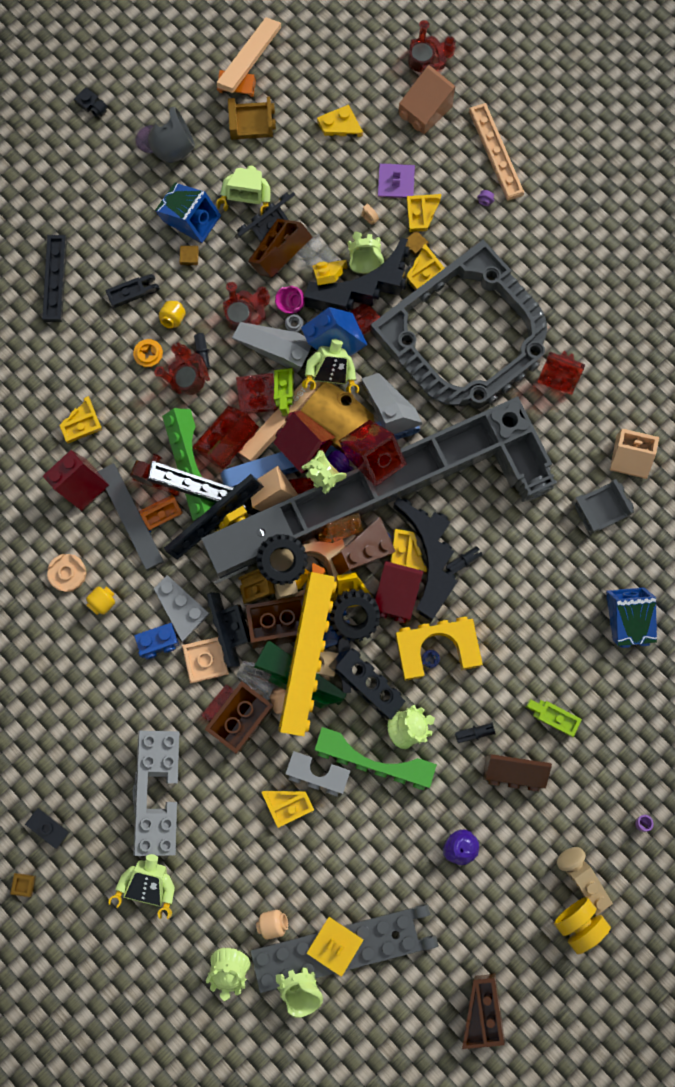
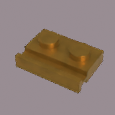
(255, 587)

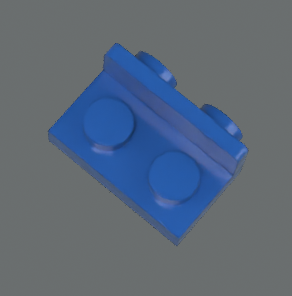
(156, 641)

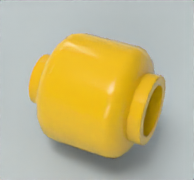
(171, 314)
(100, 600)

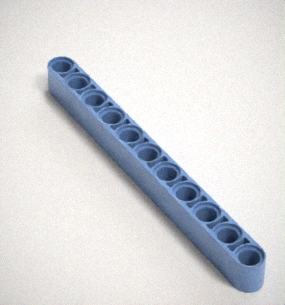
(234, 475)

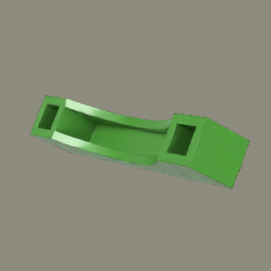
(180, 429)
(415, 771)

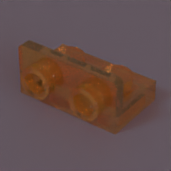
(341, 528)

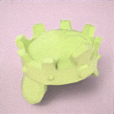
(364, 253)
(322, 472)
(409, 727)
(228, 971)
(300, 993)

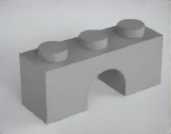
(300, 770)

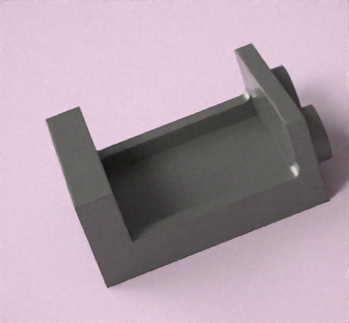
(603, 507)

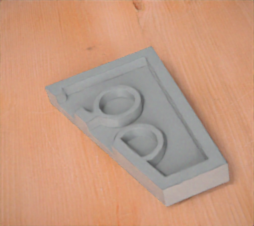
(180, 607)

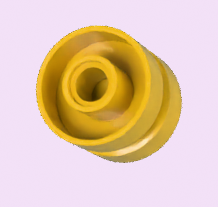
(585, 930)

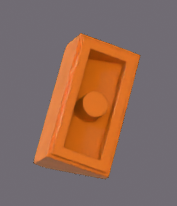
(160, 512)

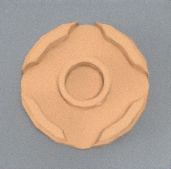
(66, 572)

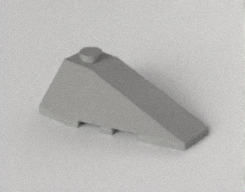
(279, 345)
(390, 406)

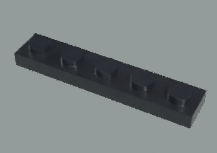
(54, 278)

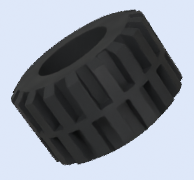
(299, 559)
(359, 631)

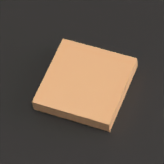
(204, 660)

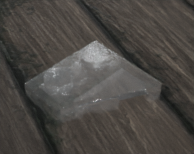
(314, 252)
(256, 678)

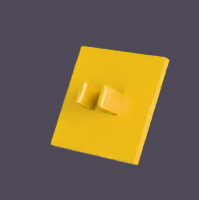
(335, 946)

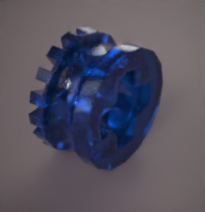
(428, 664)

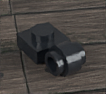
(89, 101)

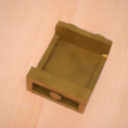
(251, 119)

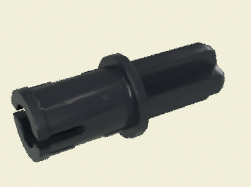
(201, 348)
(464, 560)
(475, 733)

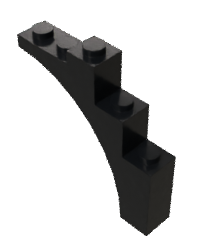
(366, 289)
(430, 531)

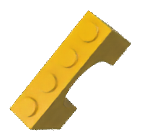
(461, 633)

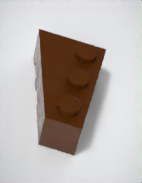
(279, 246)
(366, 548)
(484, 1017)

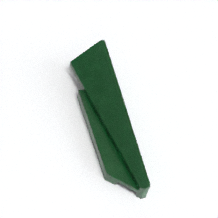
(278, 664)

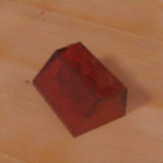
(226, 436)

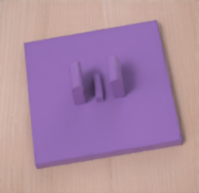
(396, 180)

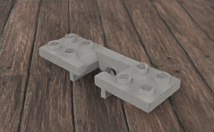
(155, 827)

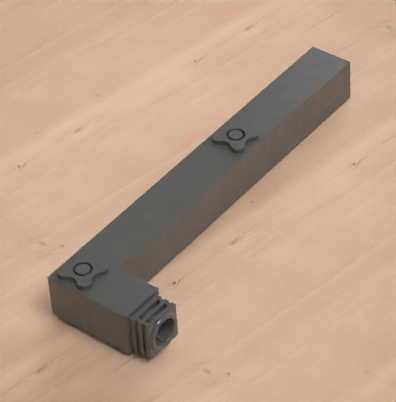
(497, 432)

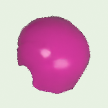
(289, 299)

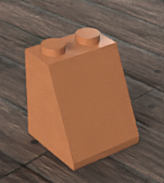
(427, 100)

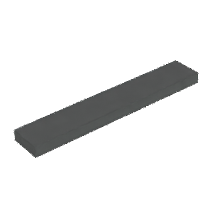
(131, 518)

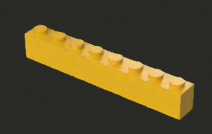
(306, 654)

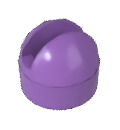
(645, 820)

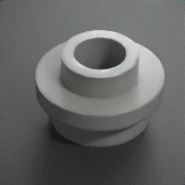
(294, 319)

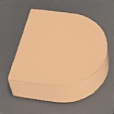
(369, 214)

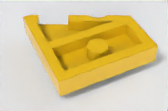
(421, 211)
(287, 805)

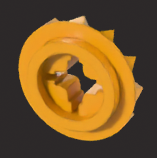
(143, 347)

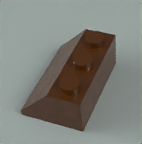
(274, 621)
(239, 718)
(516, 772)

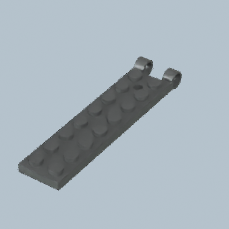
(376, 947)

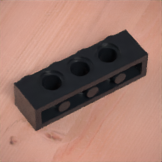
(343, 665)

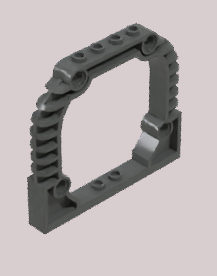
(476, 265)

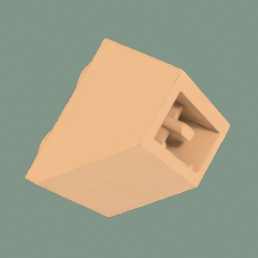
(634, 453)

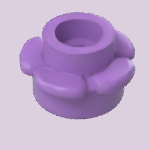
(485, 197)

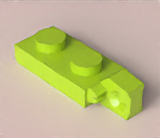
(284, 389)
(554, 716)

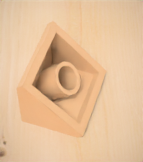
(275, 490)

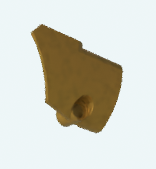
(332, 415)

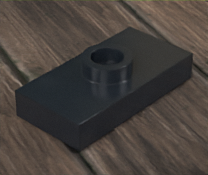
(47, 828)

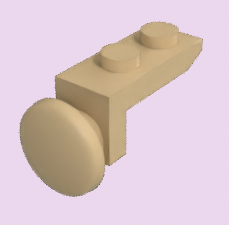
(582, 874)

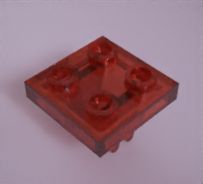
(561, 372)
(256, 393)

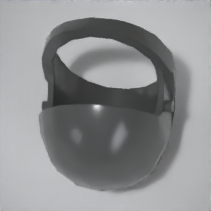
(172, 140)

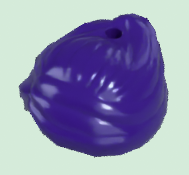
(339, 461)
(461, 847)

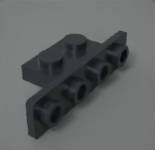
(262, 223)
(230, 627)

